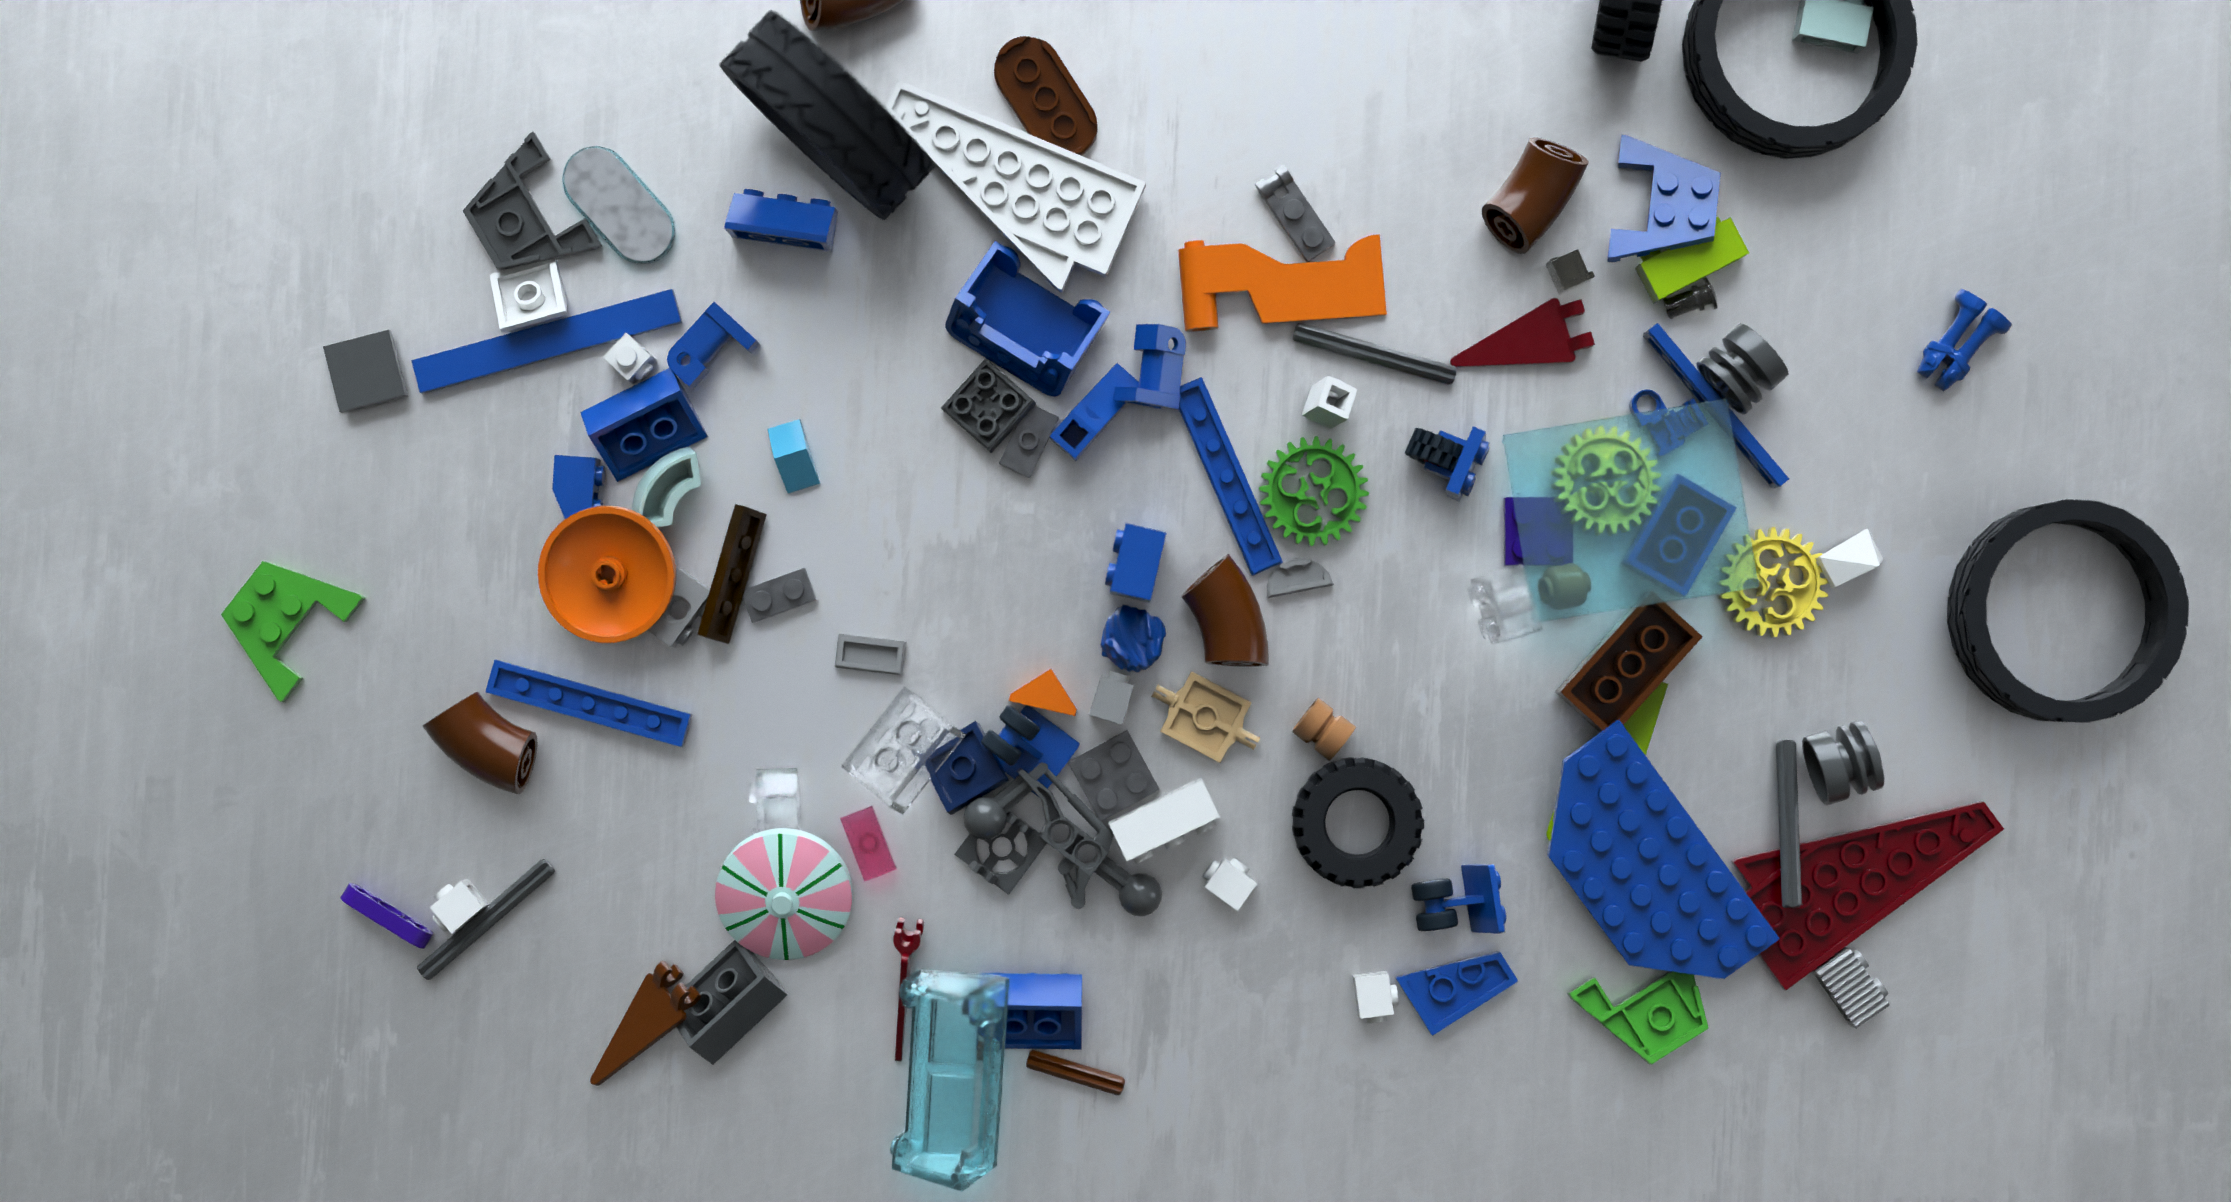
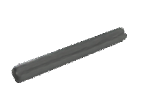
(1374, 353)
(1789, 824)
(485, 919)

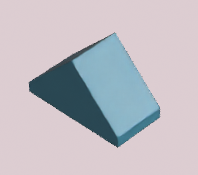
(793, 456)

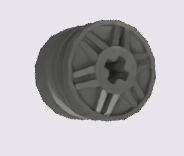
(1747, 363)
(1851, 760)

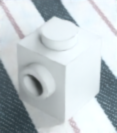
(630, 359)
(1329, 402)
(1229, 881)
(457, 906)
(1374, 996)

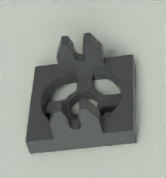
(1008, 880)

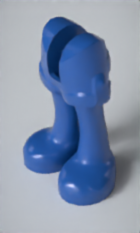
(1957, 360)

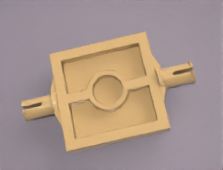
(1205, 717)

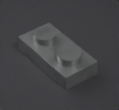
(778, 595)

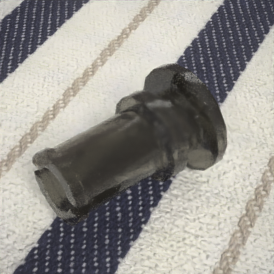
(1691, 300)

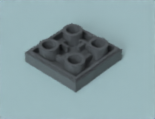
(365, 371)
(988, 405)

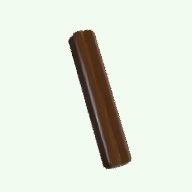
(1075, 1072)

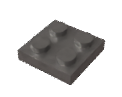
(1113, 775)

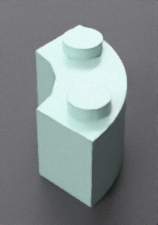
(665, 484)

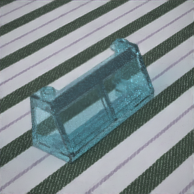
(953, 1076)

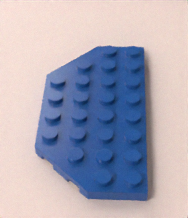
(1648, 865)

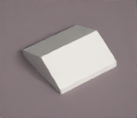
(528, 294)

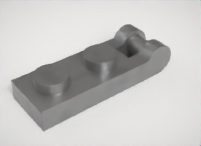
(1295, 215)

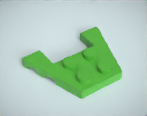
(272, 609)
(1652, 1019)

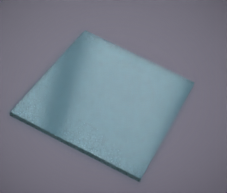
(1630, 510)

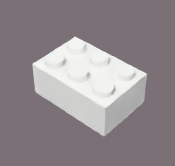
(1164, 821)

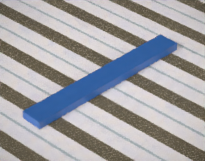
(546, 341)

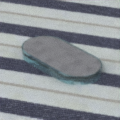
(618, 205)

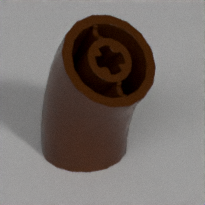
(841, 13)
(1533, 194)
(1228, 617)
(485, 743)

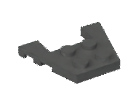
(511, 221)

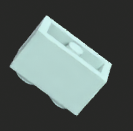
(1833, 24)

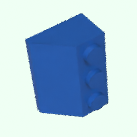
(782, 220)
(643, 424)
(1044, 1011)

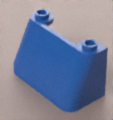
(1023, 323)

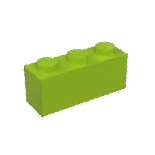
(1678, 268)

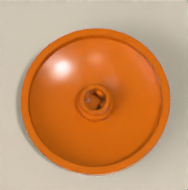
(607, 574)

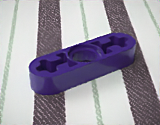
(386, 915)

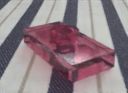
(868, 843)

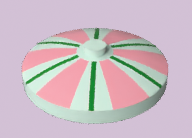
(784, 894)

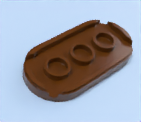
(1045, 94)

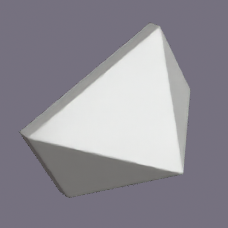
(1850, 559)

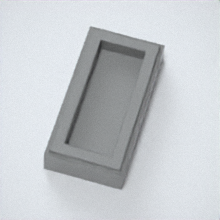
(870, 654)

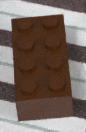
(1628, 664)

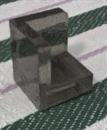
(1568, 271)

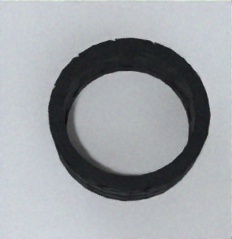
(827, 114)
(1772, 138)
(2164, 611)

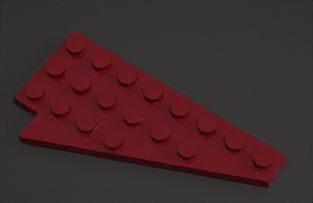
(1857, 882)

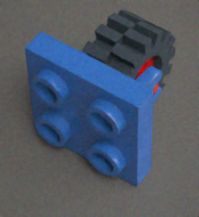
(1450, 457)

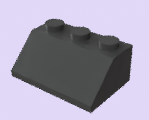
(734, 998)

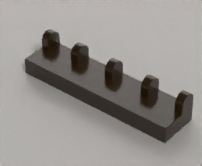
(731, 574)

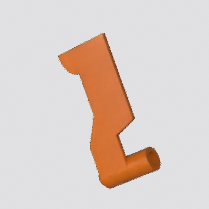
(1281, 290)

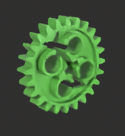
(1341, 477)

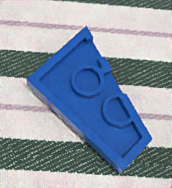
(1456, 988)

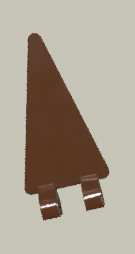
(647, 1020)

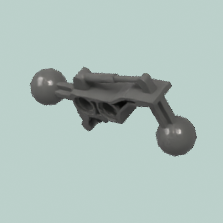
(987, 819)

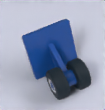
(1028, 741)
(1481, 897)

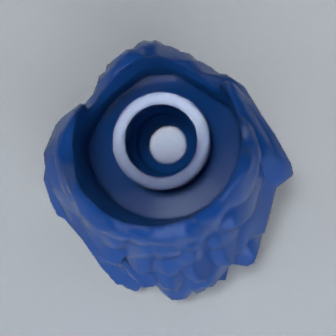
(1132, 638)

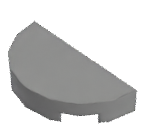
(1297, 576)

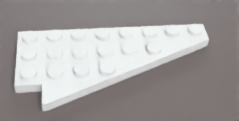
(1037, 195)

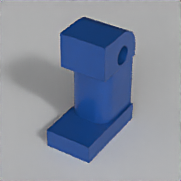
(704, 341)
(1159, 368)

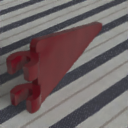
(1531, 339)
(906, 943)

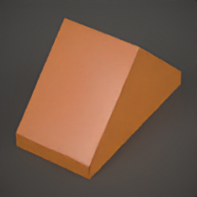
(1045, 693)

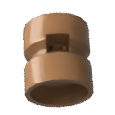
(1323, 729)

